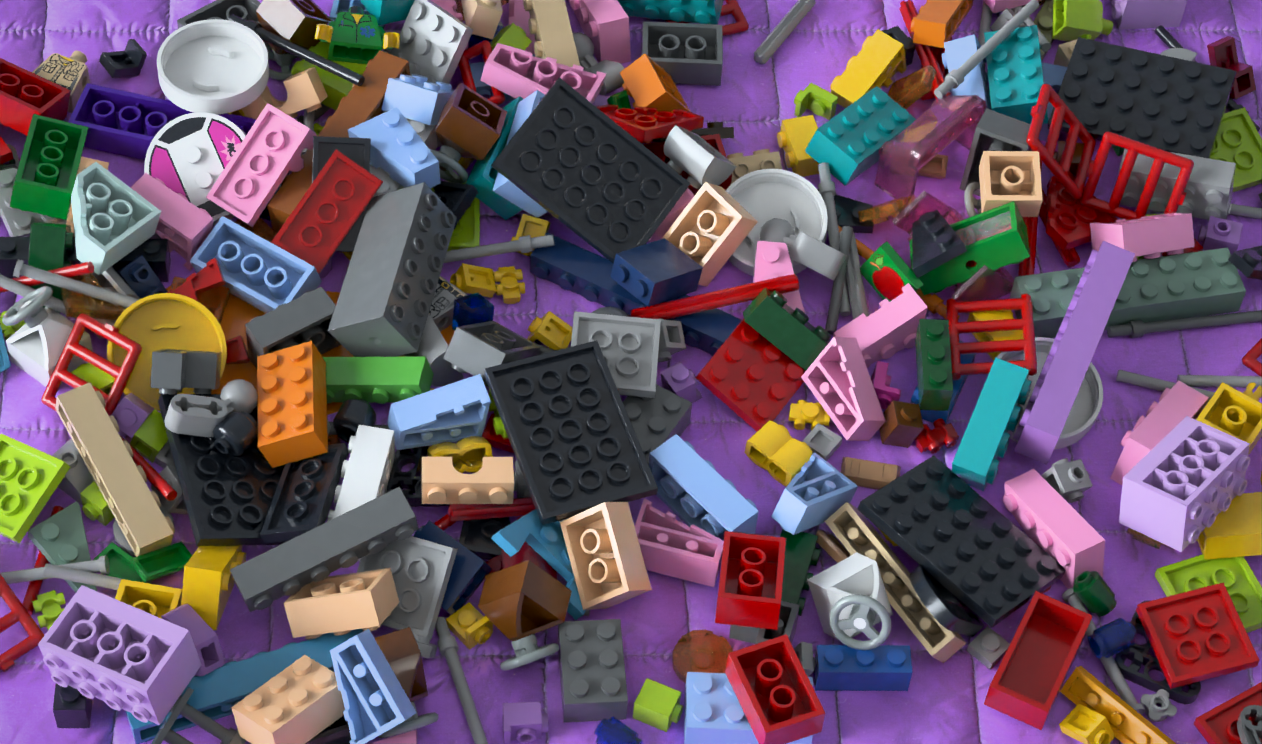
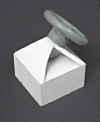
(43, 337)
(851, 601)

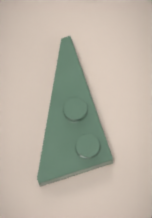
(63, 539)

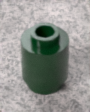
(1094, 593)

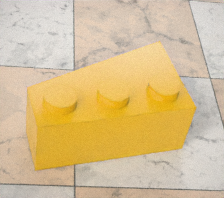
(872, 67)
(209, 580)

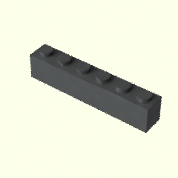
(324, 550)

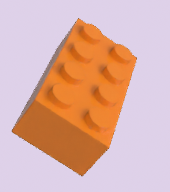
(292, 404)

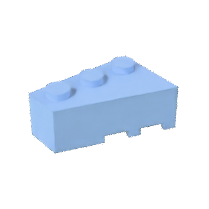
(440, 414)
(813, 496)

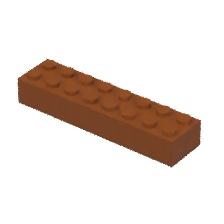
(357, 107)

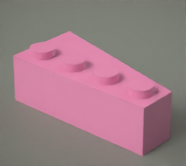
(606, 26)
(521, 74)
(1160, 420)
(1054, 525)

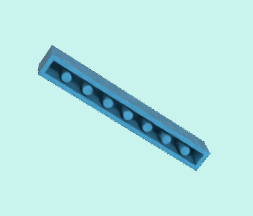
(232, 682)

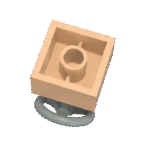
(1004, 179)

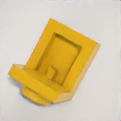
(531, 226)

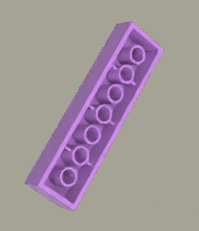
(1072, 352)

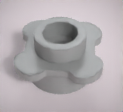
(1154, 712)

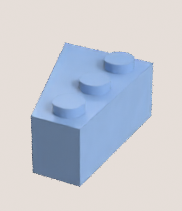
(975, 82)
(398, 149)
(368, 688)

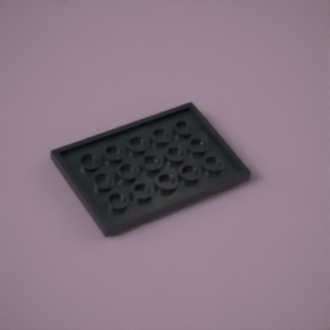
(1146, 97)
(590, 172)
(570, 431)
(222, 492)
(961, 540)

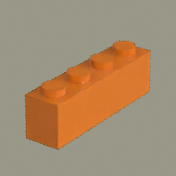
(939, 21)

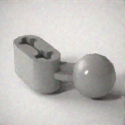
(585, 53)
(804, 248)
(200, 414)

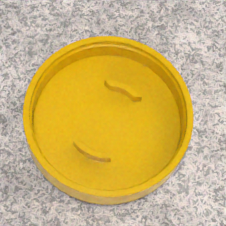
(165, 323)

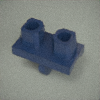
(141, 278)

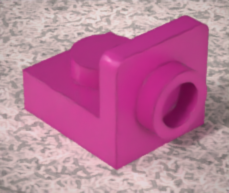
(881, 384)

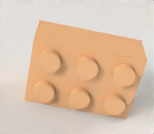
(710, 229)
(605, 555)
(342, 604)
(290, 705)

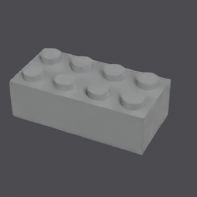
(1207, 190)

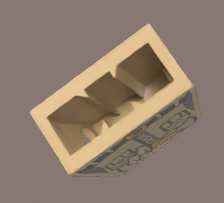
(67, 72)

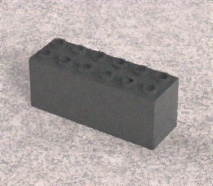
(393, 273)

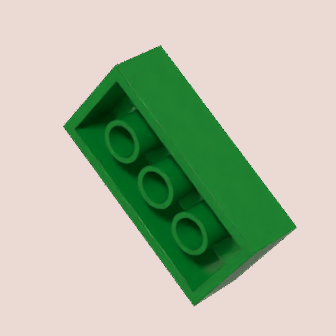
(48, 167)

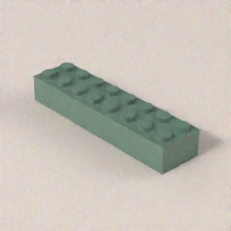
(1152, 291)

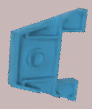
(549, 544)

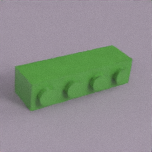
(377, 378)

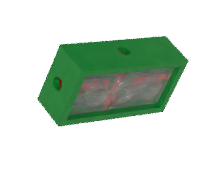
(991, 240)

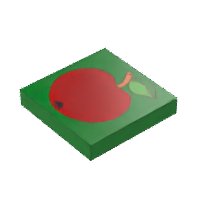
(888, 273)

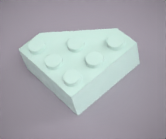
(108, 218)

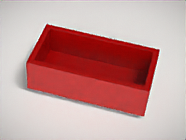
(1038, 660)

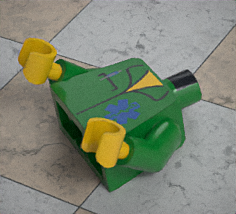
(355, 37)

